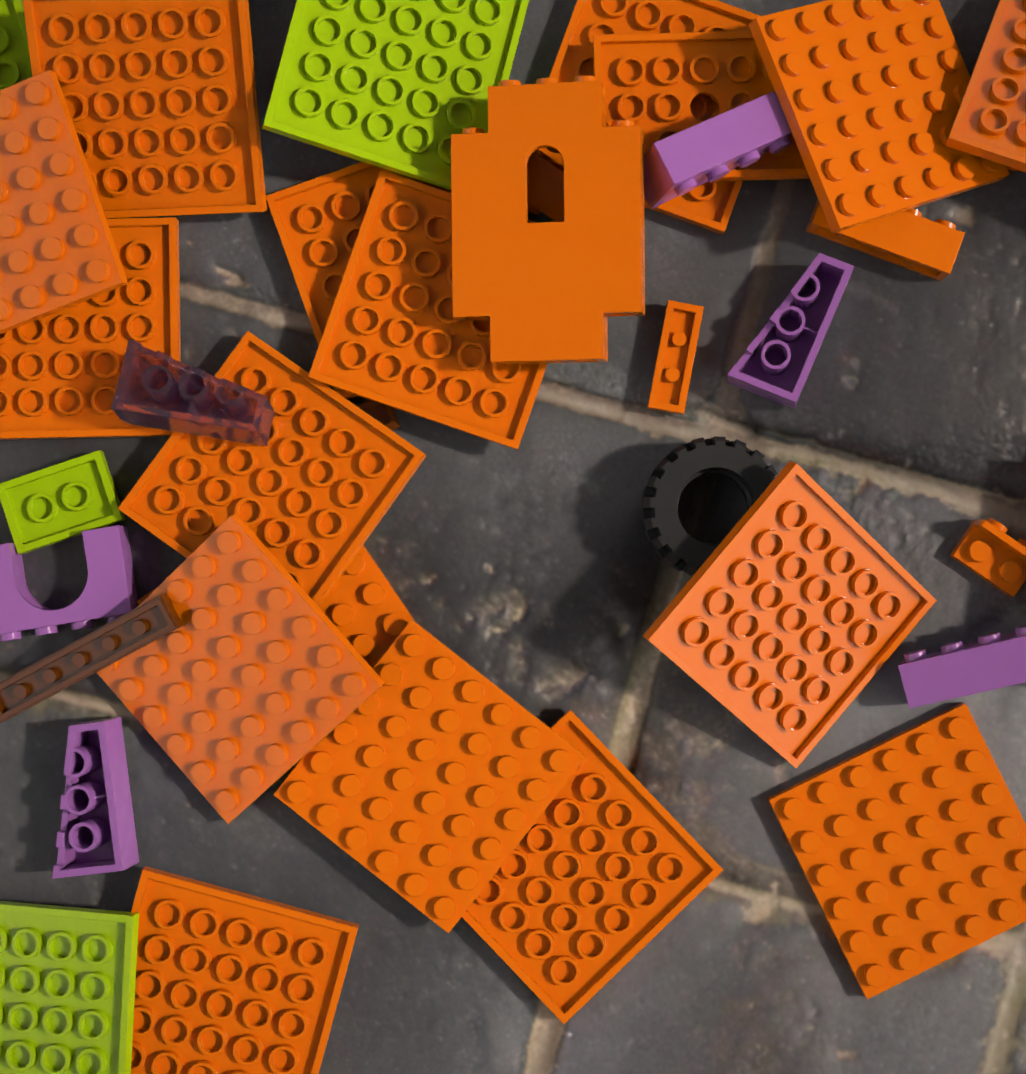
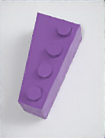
(714, 148)
(788, 344)
(964, 669)
(96, 803)

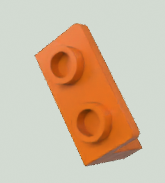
(993, 555)

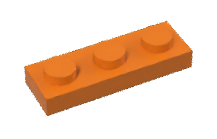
(675, 357)

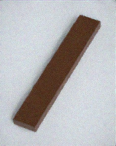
(87, 655)

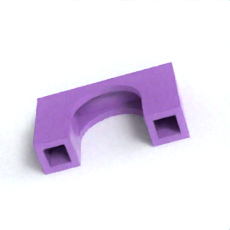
(107, 594)

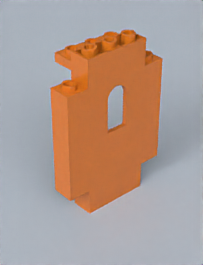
(548, 281)

